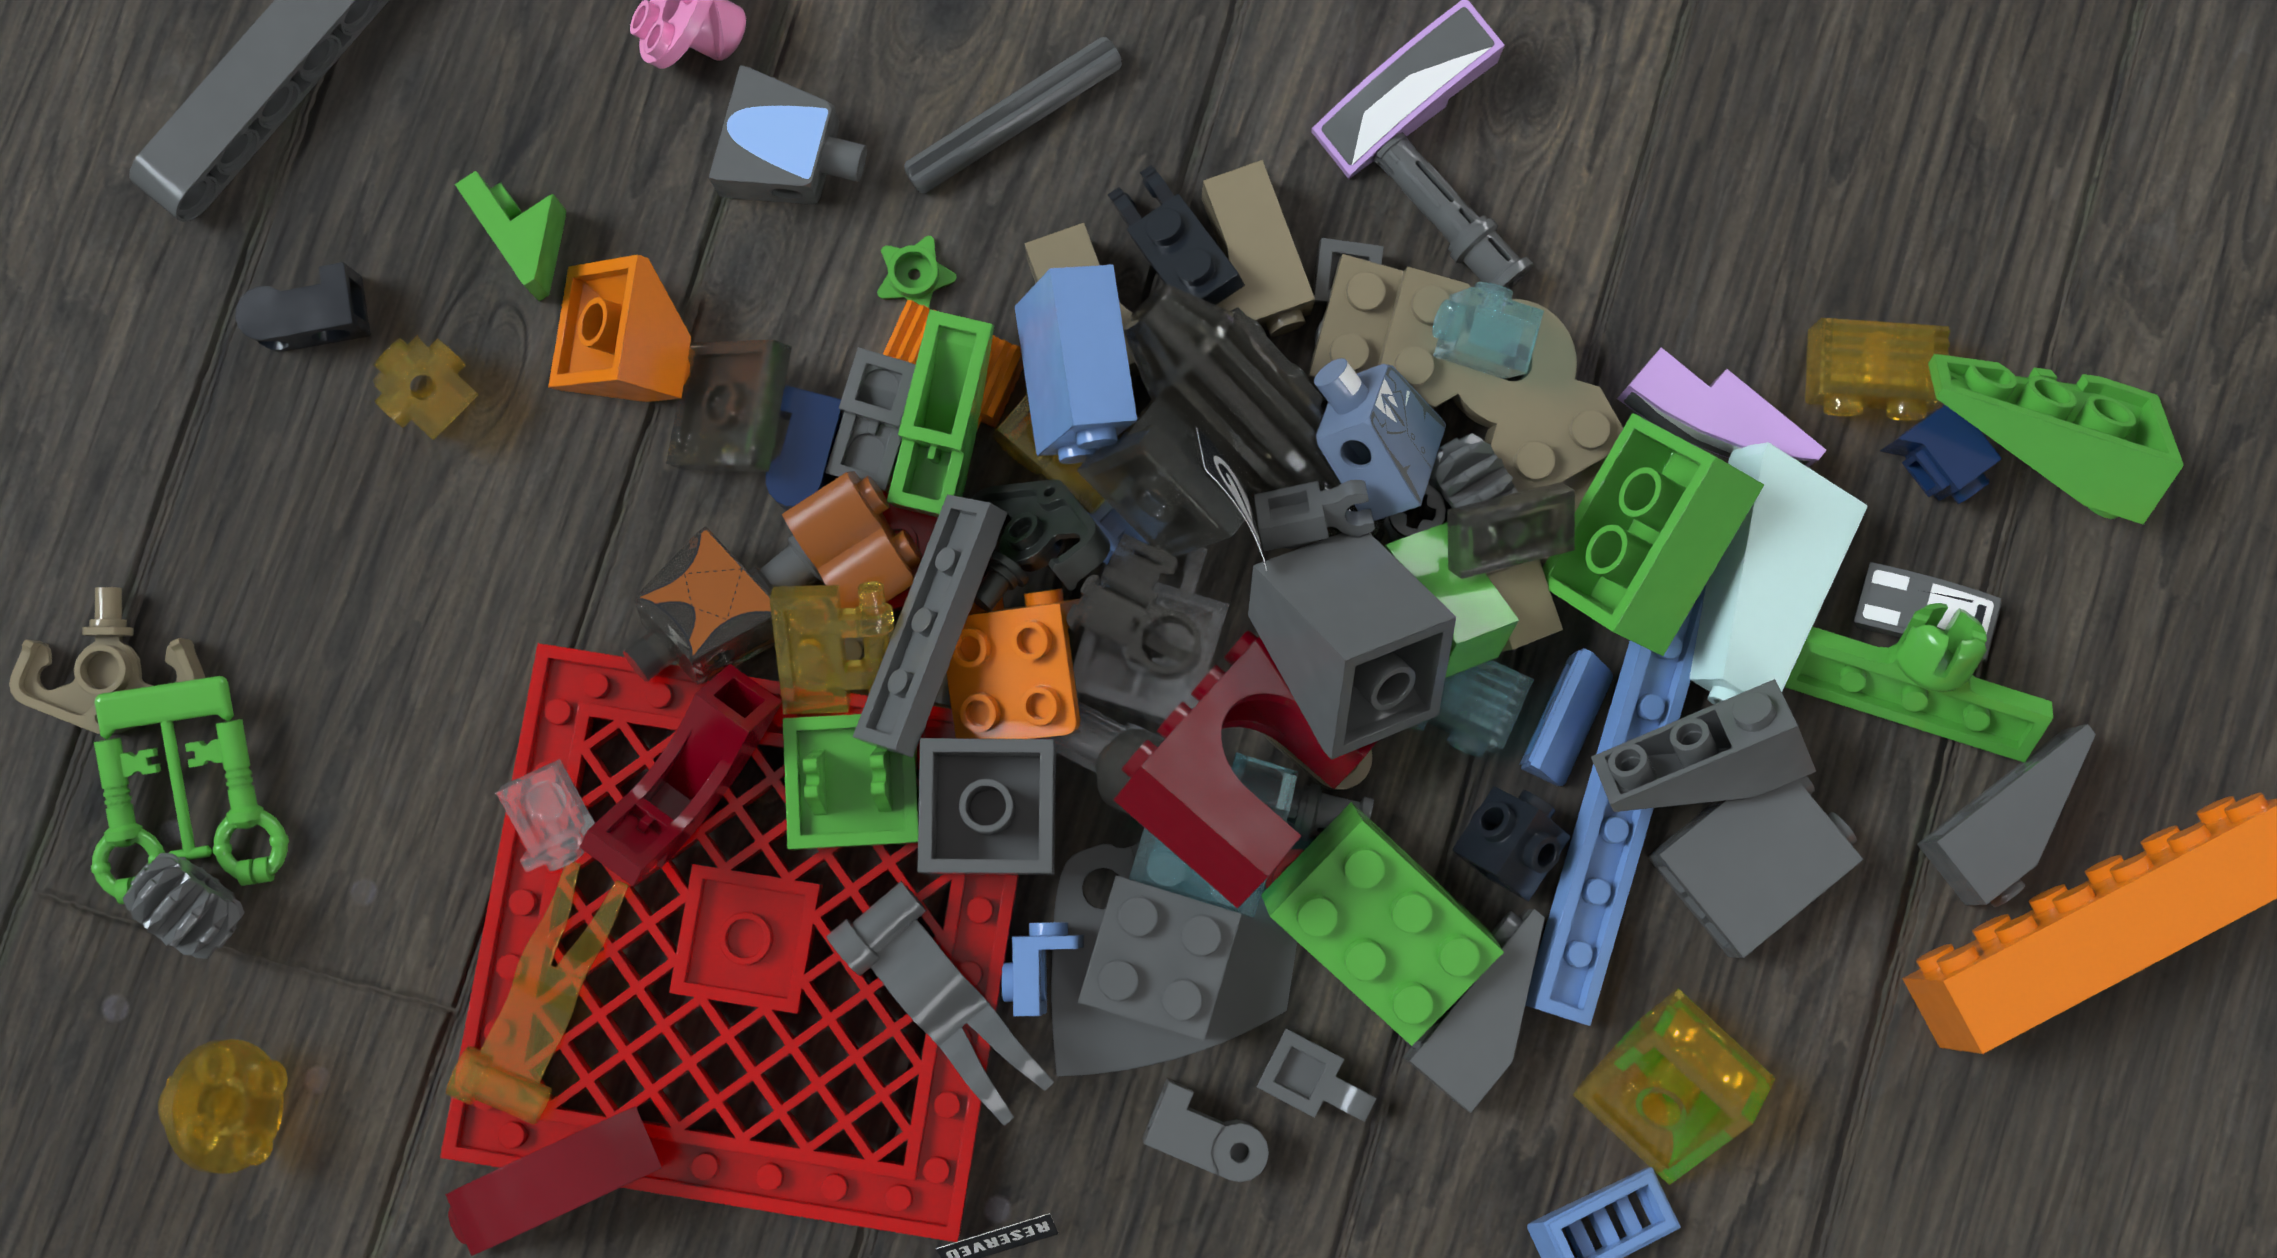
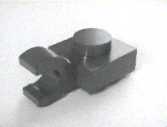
(1302, 513)
(1306, 1075)

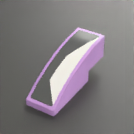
(1409, 87)
(1713, 416)

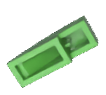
(941, 413)

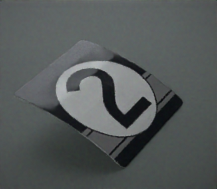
(1221, 471)

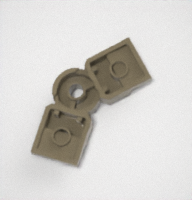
(1539, 426)

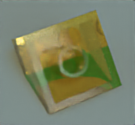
(1676, 1087)

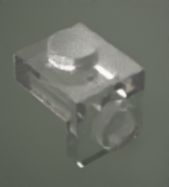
(547, 816)

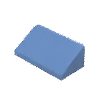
(1567, 718)

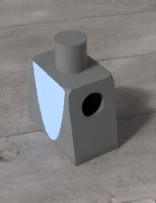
(780, 143)

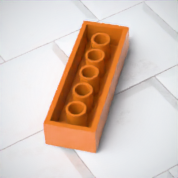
(2102, 929)

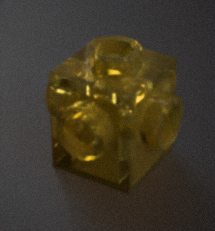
(428, 408)

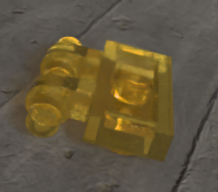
(812, 649)

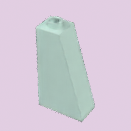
(1772, 574)

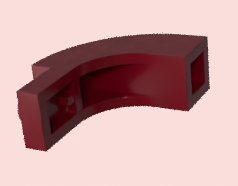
(687, 778)
(551, 1181)

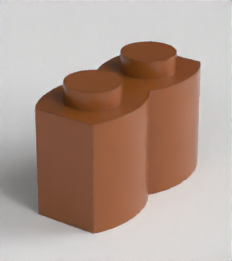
(851, 540)

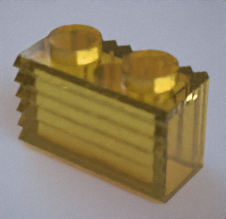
(1873, 367)

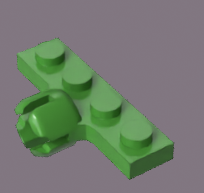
(1925, 683)

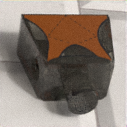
(701, 614)

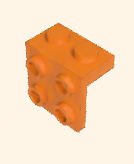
(1015, 671)

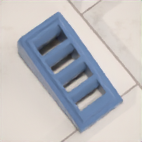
(1552, 1243)

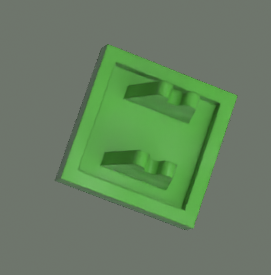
(844, 788)

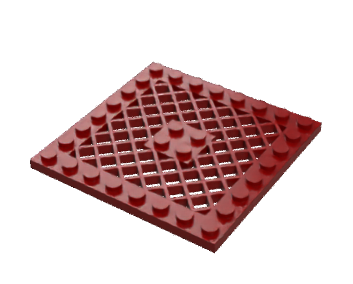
(742, 945)

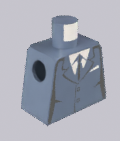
(1378, 434)

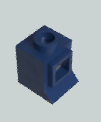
(1946, 455)

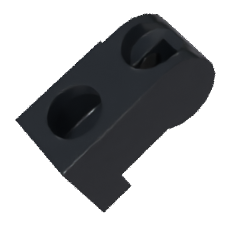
(306, 314)

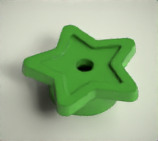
(914, 257)

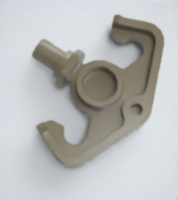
(99, 668)

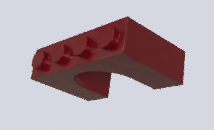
(1195, 799)

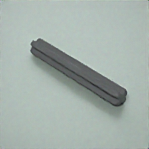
(1013, 115)

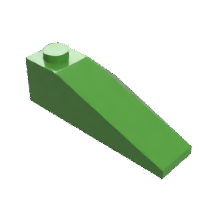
(2088, 438)

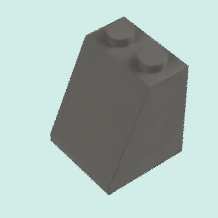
(1353, 639)

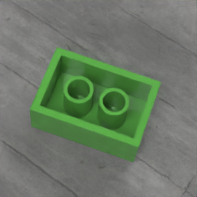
(1650, 534)
(1381, 924)

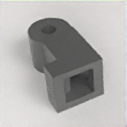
(1223, 1148)

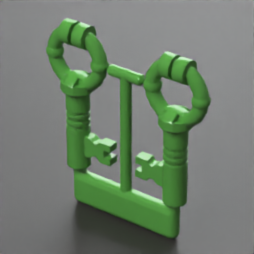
(164, 705)

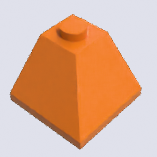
(620, 334)

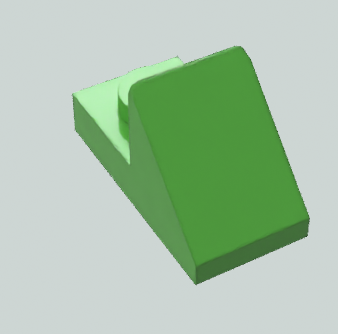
(525, 239)

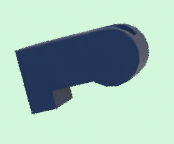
(806, 447)

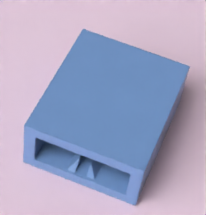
(1075, 362)

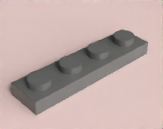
(930, 625)

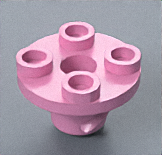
(673, 26)

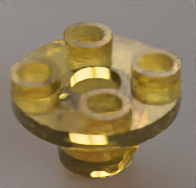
(223, 1106)

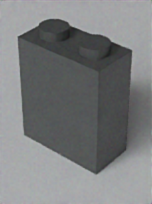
(1756, 863)

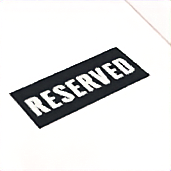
(1001, 1239)

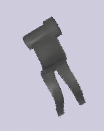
(932, 990)

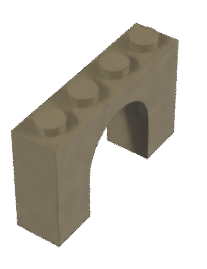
(1248, 233)

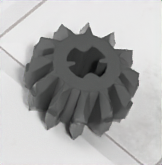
(1469, 473)
(183, 905)

